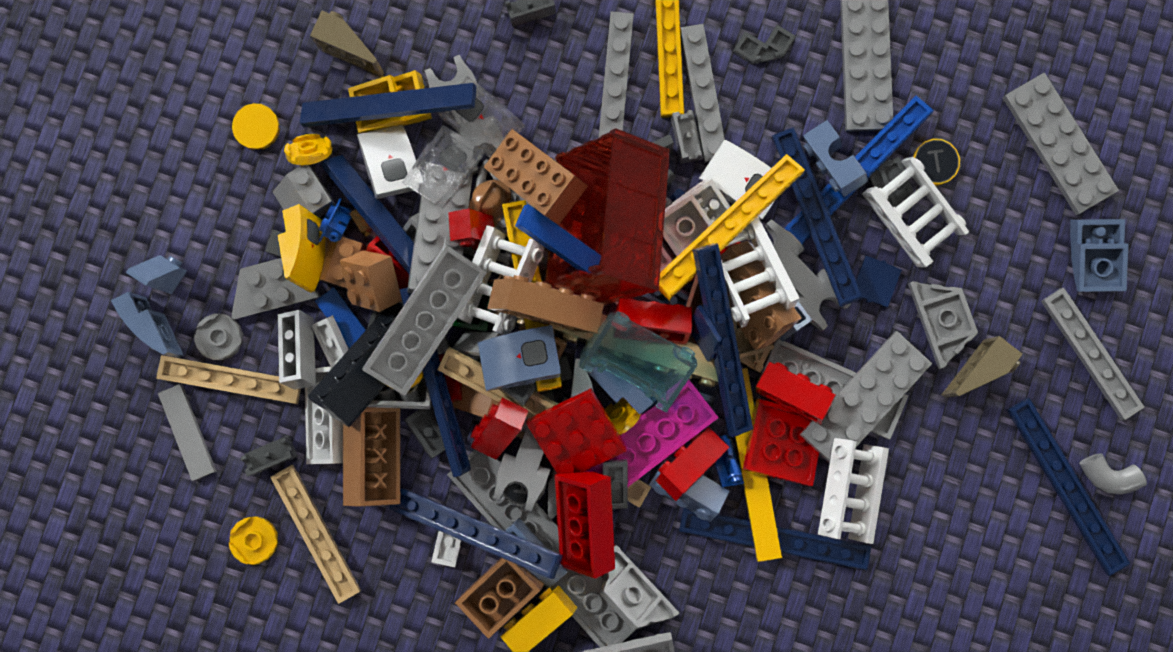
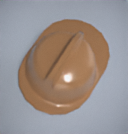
(489, 199)

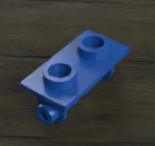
(336, 223)
(728, 466)

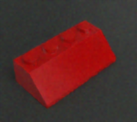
(585, 522)

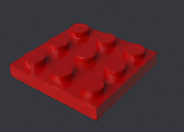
(576, 434)
(777, 447)

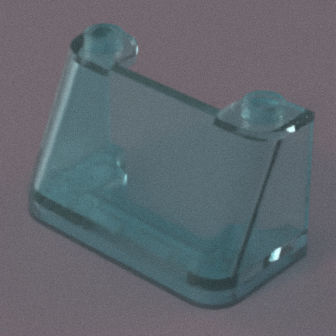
(639, 358)

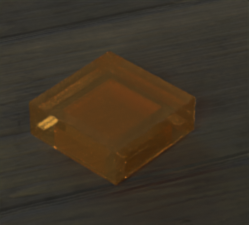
(361, 223)

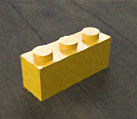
(538, 620)

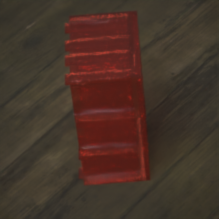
(615, 216)

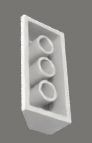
(323, 432)

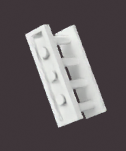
(892, 216)
(485, 258)
(773, 272)
(867, 493)

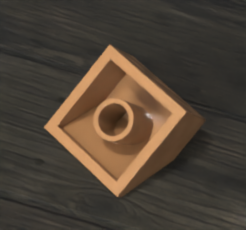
(333, 254)

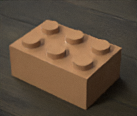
(498, 595)

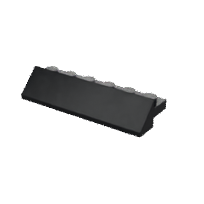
(348, 388)

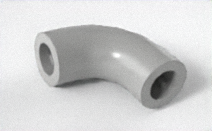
(1110, 480)

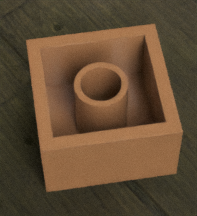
(370, 280)

